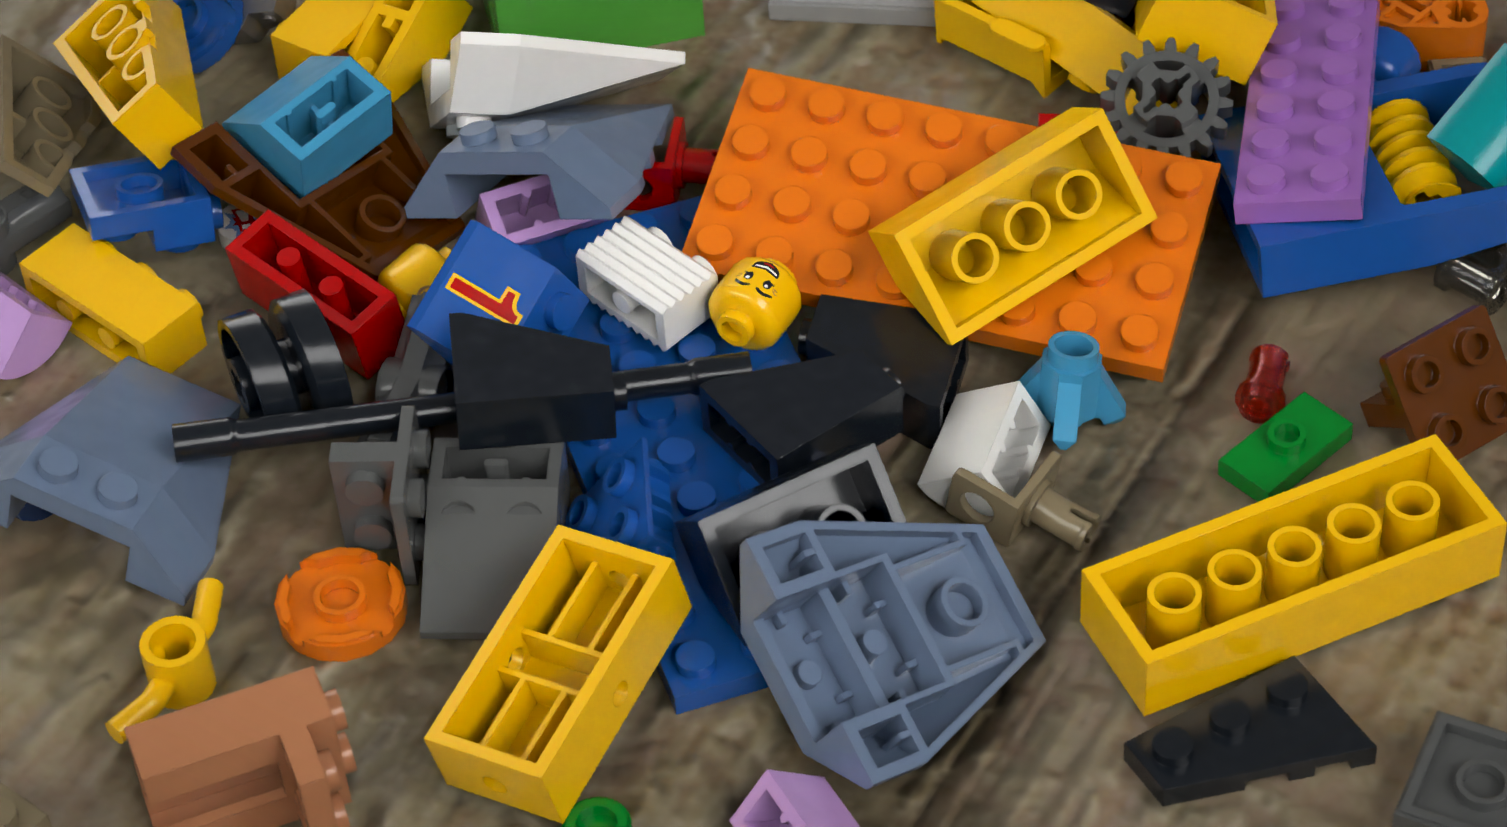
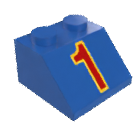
(497, 282)

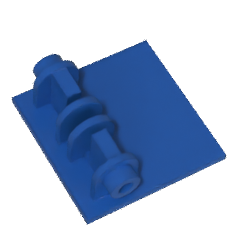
(629, 504)

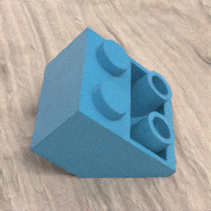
(314, 122)

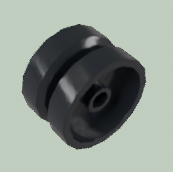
(285, 363)

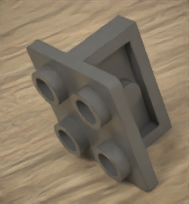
(384, 492)

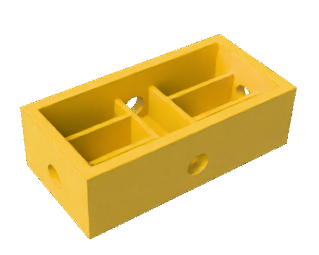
(582, 650)

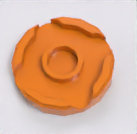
(341, 604)

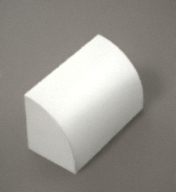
(990, 434)

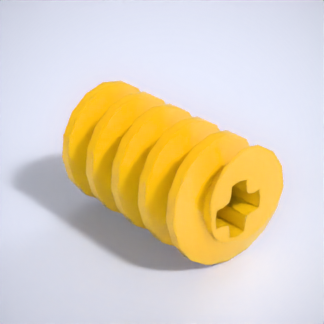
(1407, 156)

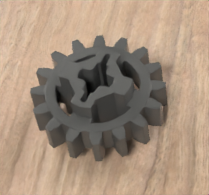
(1168, 78)

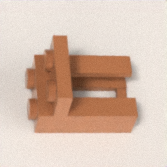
(248, 758)

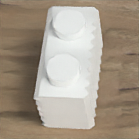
(646, 282)

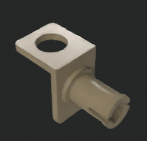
(1034, 504)

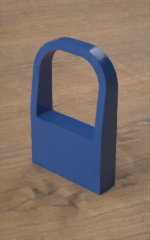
(1391, 234)

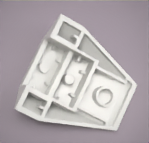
(526, 74)

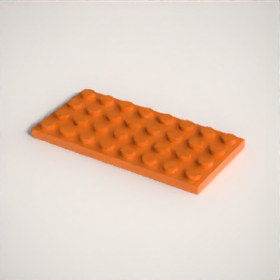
(826, 163)

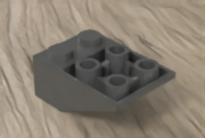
(485, 529)

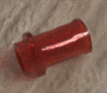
(1262, 390)

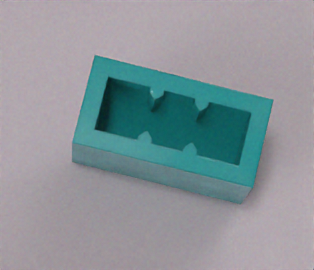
(1476, 127)

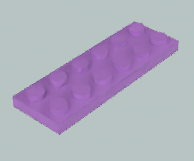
(1309, 115)

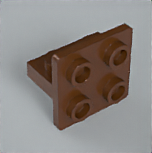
(1445, 385)

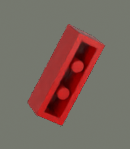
(278, 259)

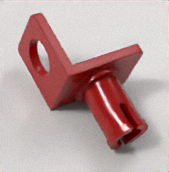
(680, 167)

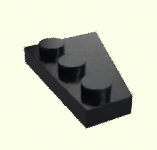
(1248, 733)

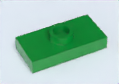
(1285, 448)

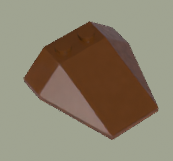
(352, 215)

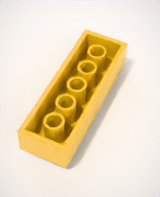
(1291, 573)

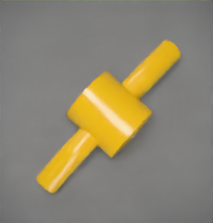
(175, 661)

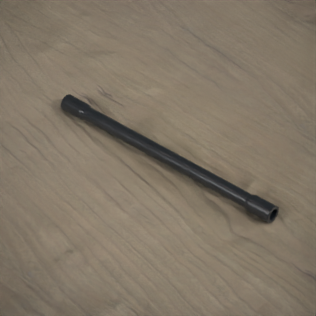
(229, 436)

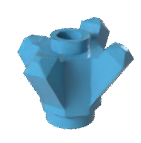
(1073, 386)

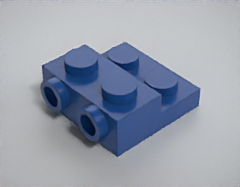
(138, 197)

